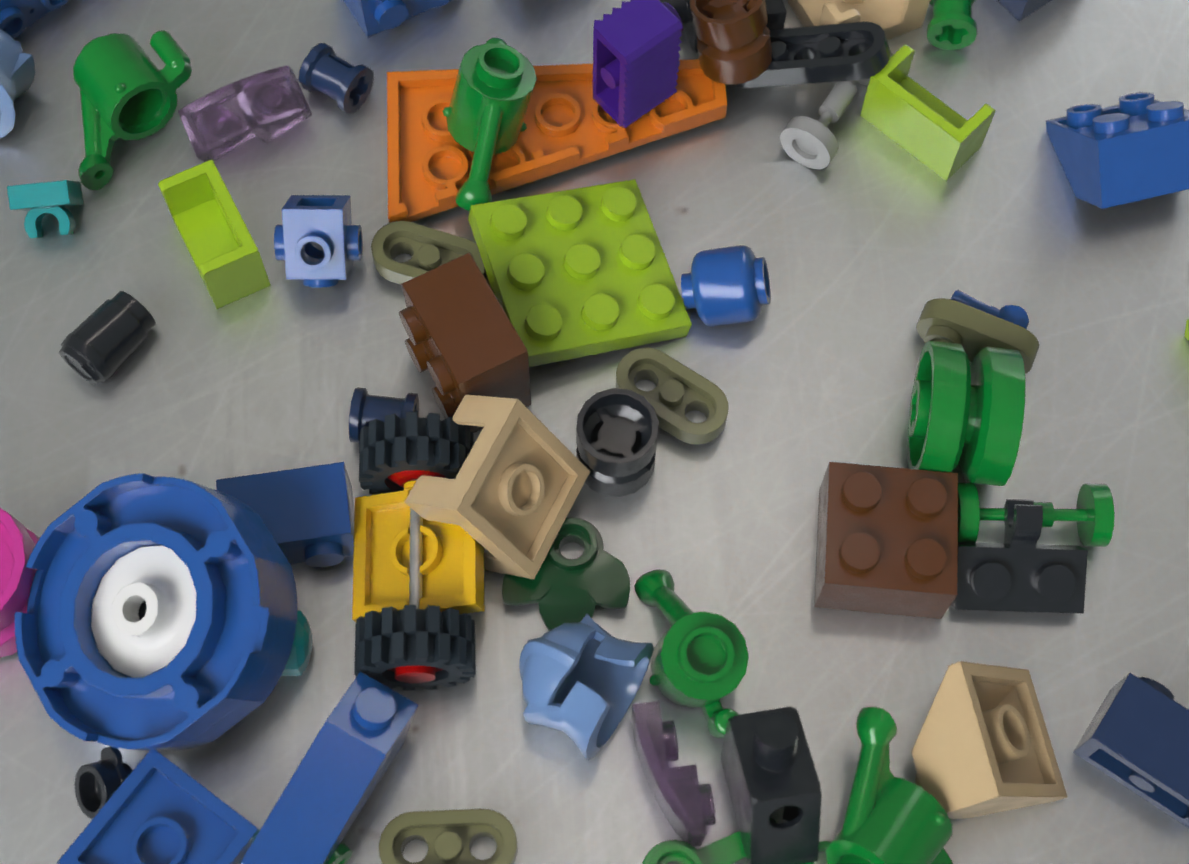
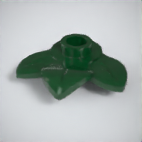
(572, 587)

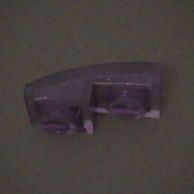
(247, 108)
(676, 789)

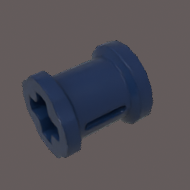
(336, 78)
(370, 407)

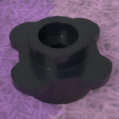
(100, 780)

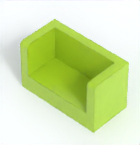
(921, 120)
(214, 233)

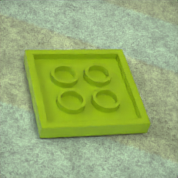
(579, 271)

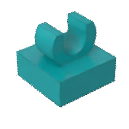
(46, 199)

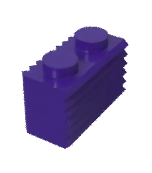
(636, 58)

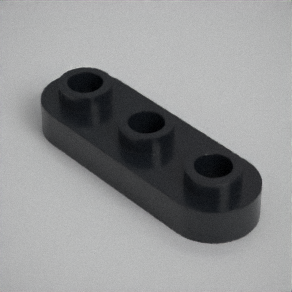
(824, 54)

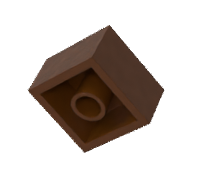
(463, 337)
(887, 540)

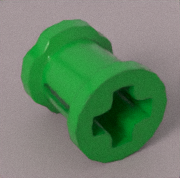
(951, 24)

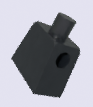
(770, 769)

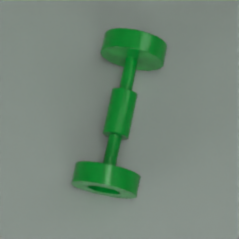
(1092, 513)

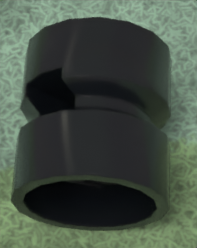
(617, 441)

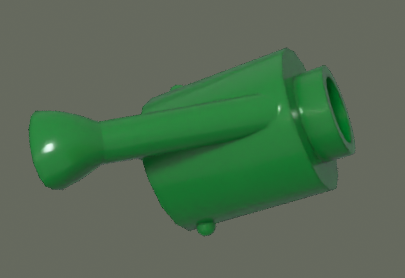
(124, 95)
(488, 110)
(697, 656)
(887, 815)

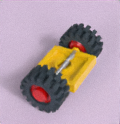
(410, 572)

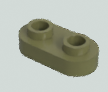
(426, 246)
(961, 324)
(675, 394)
(448, 836)

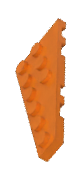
(561, 133)

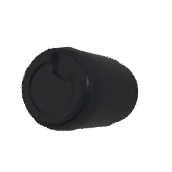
(107, 338)

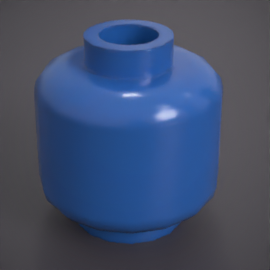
(726, 285)

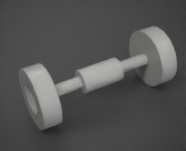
(810, 140)

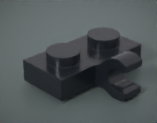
(1020, 571)

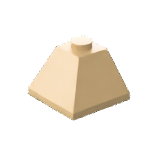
(986, 743)

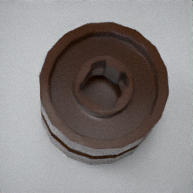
(732, 39)

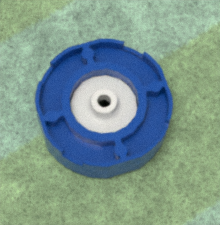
(156, 614)

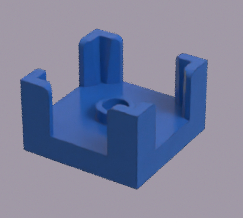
(162, 819)

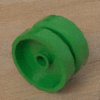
(967, 412)

